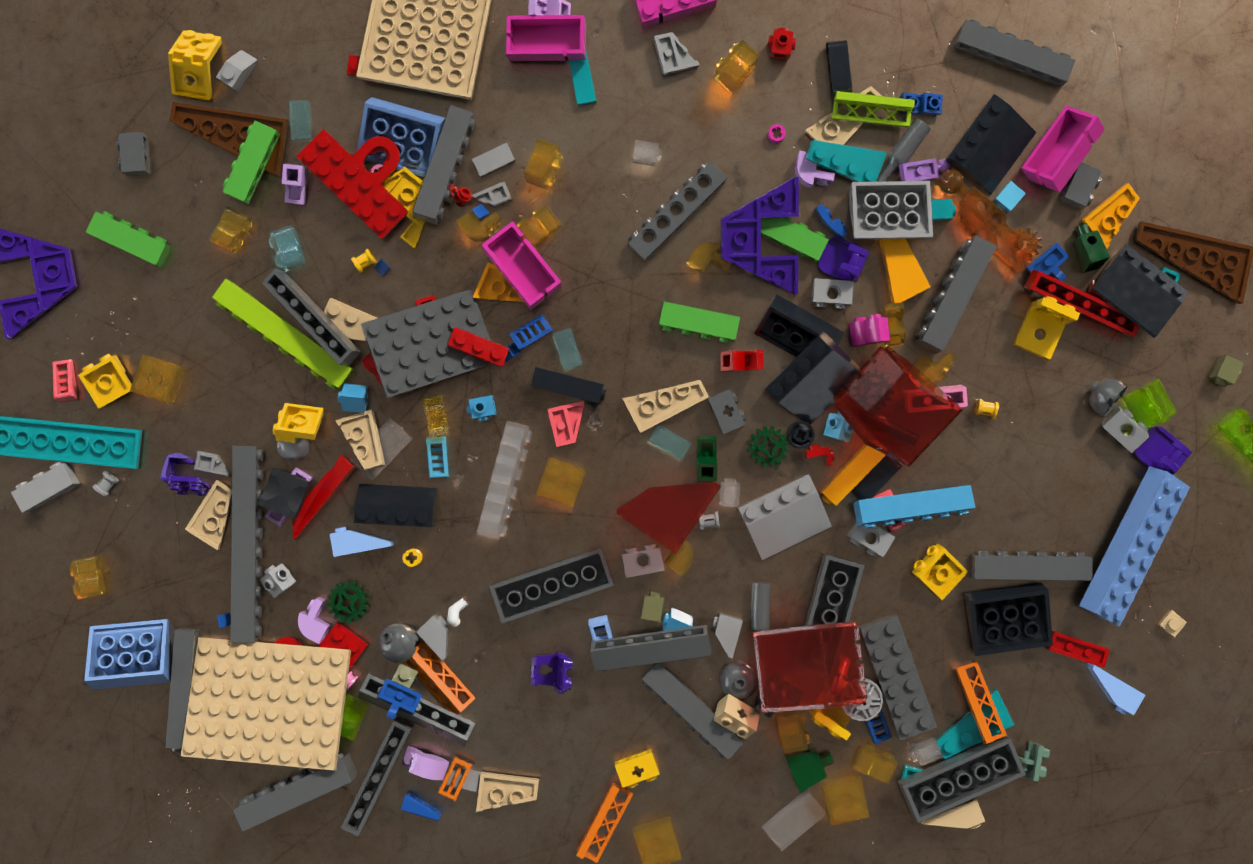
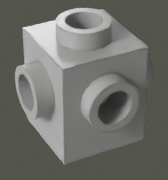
(277, 580)

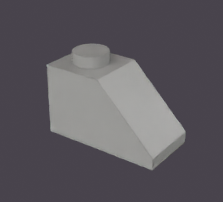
(236, 70)
(727, 631)
(435, 635)

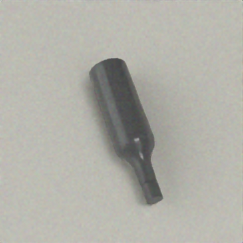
(905, 147)
(760, 606)

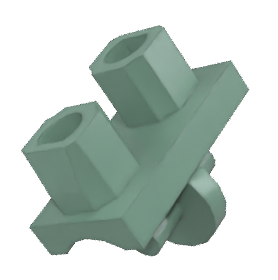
(1032, 761)

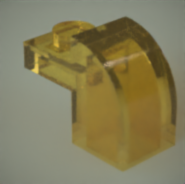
(478, 230)
(705, 254)
(897, 330)
(932, 370)
(436, 416)
(681, 560)

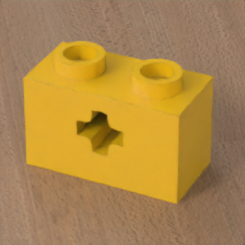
(644, 761)

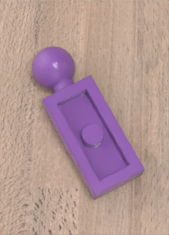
(923, 169)

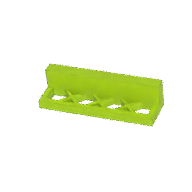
(869, 102)

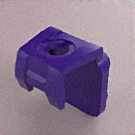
(843, 259)
(1162, 451)
(182, 484)
(560, 665)

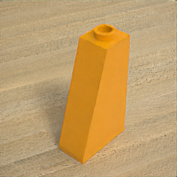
(901, 270)
(851, 474)

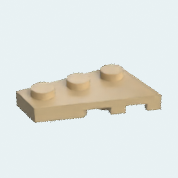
(364, 438)
(211, 516)
(503, 790)

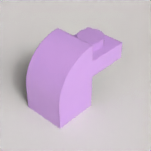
(549, 7)
(808, 174)
(295, 180)
(310, 624)
(425, 765)

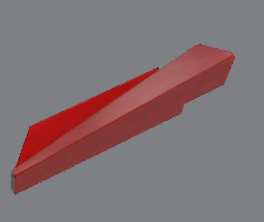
(322, 494)

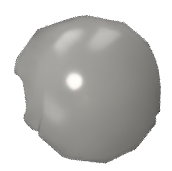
(293, 451)

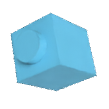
(1008, 197)

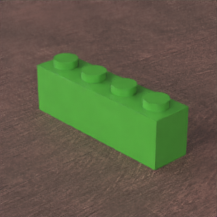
(251, 162)
(794, 237)
(128, 239)
(699, 321)

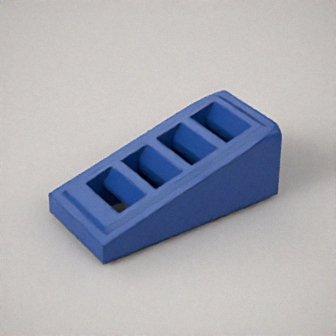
(520, 330)
(882, 736)
(418, 807)

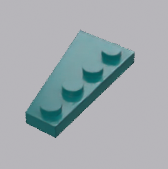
(848, 161)
(965, 732)

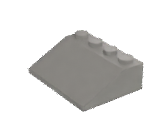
(891, 210)
(784, 516)

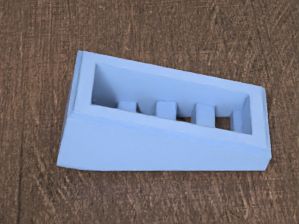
(599, 621)

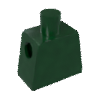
(1090, 249)
(808, 767)

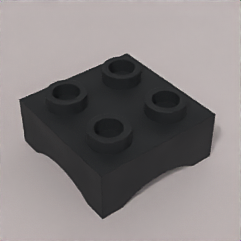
(285, 493)

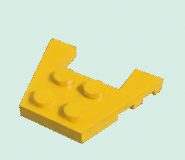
(406, 189)

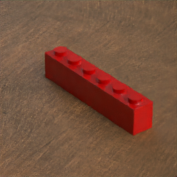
(1083, 302)

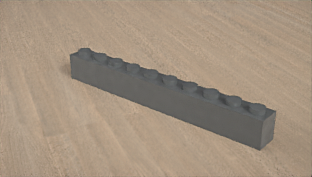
(246, 543)

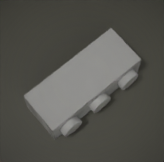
(45, 487)

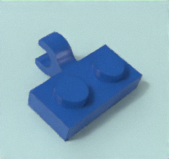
(1050, 261)
(399, 697)

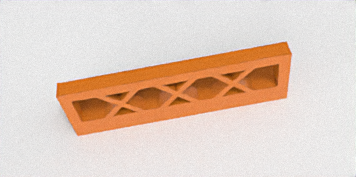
(435, 682)
(974, 705)
(596, 823)

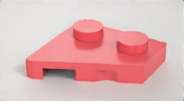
(566, 422)

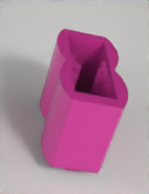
(869, 331)

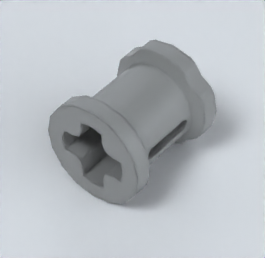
(105, 483)
(709, 521)

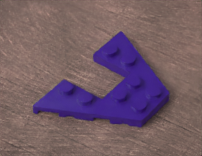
(743, 236)
(52, 276)

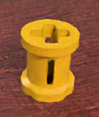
(364, 260)
(987, 408)
(408, 562)

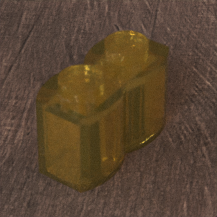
(539, 225)
(231, 229)
(88, 577)
(874, 763)

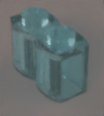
(287, 248)

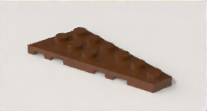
(229, 129)
(1211, 260)

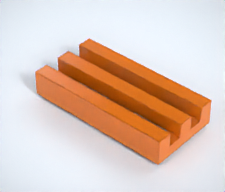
(462, 763)

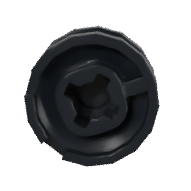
(800, 434)

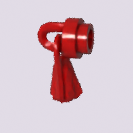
(462, 195)

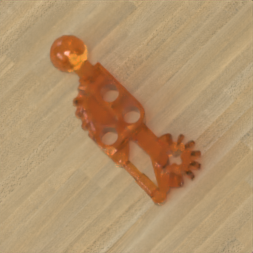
(973, 219)

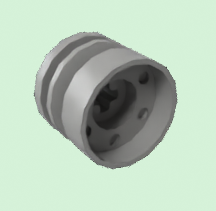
(873, 703)

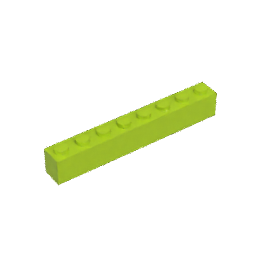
(282, 333)

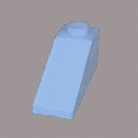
(353, 541)
(1118, 693)

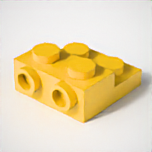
(105, 380)
(297, 422)
(939, 571)

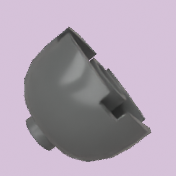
(1105, 395)
(397, 642)
(738, 679)

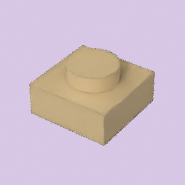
(1172, 623)

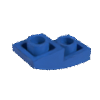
(925, 103)
(835, 227)

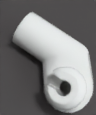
(453, 612)

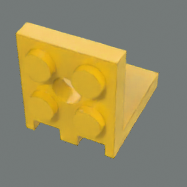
(192, 58)
(1048, 317)
(834, 719)

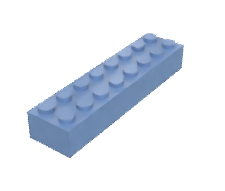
(1134, 545)

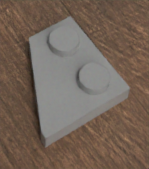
(672, 54)

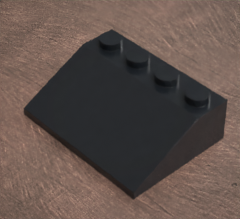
(991, 144)
(1139, 290)
(813, 379)
(1009, 619)

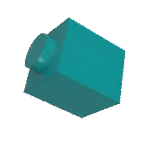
(942, 210)

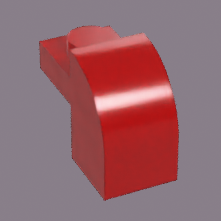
(742, 360)

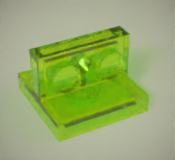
(1150, 404)
(353, 716)

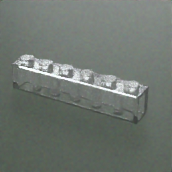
(503, 480)

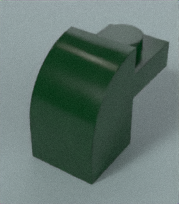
(706, 458)

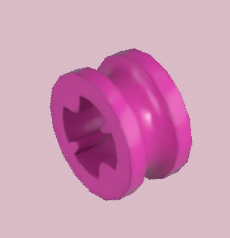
(782, 133)

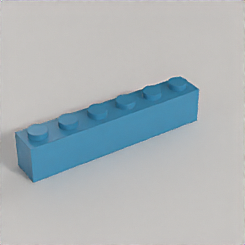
(913, 506)

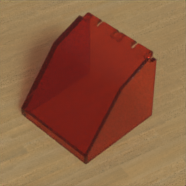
(895, 406)
(669, 510)
(809, 667)

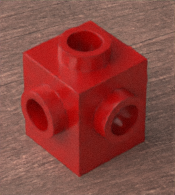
(781, 43)

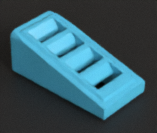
(437, 440)

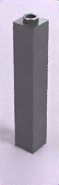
(181, 677)

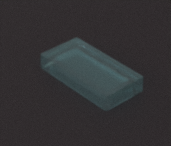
(300, 120)
(567, 349)
(670, 442)

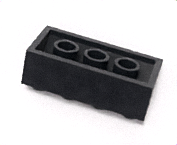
(793, 327)
(395, 505)

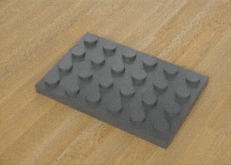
(413, 347)

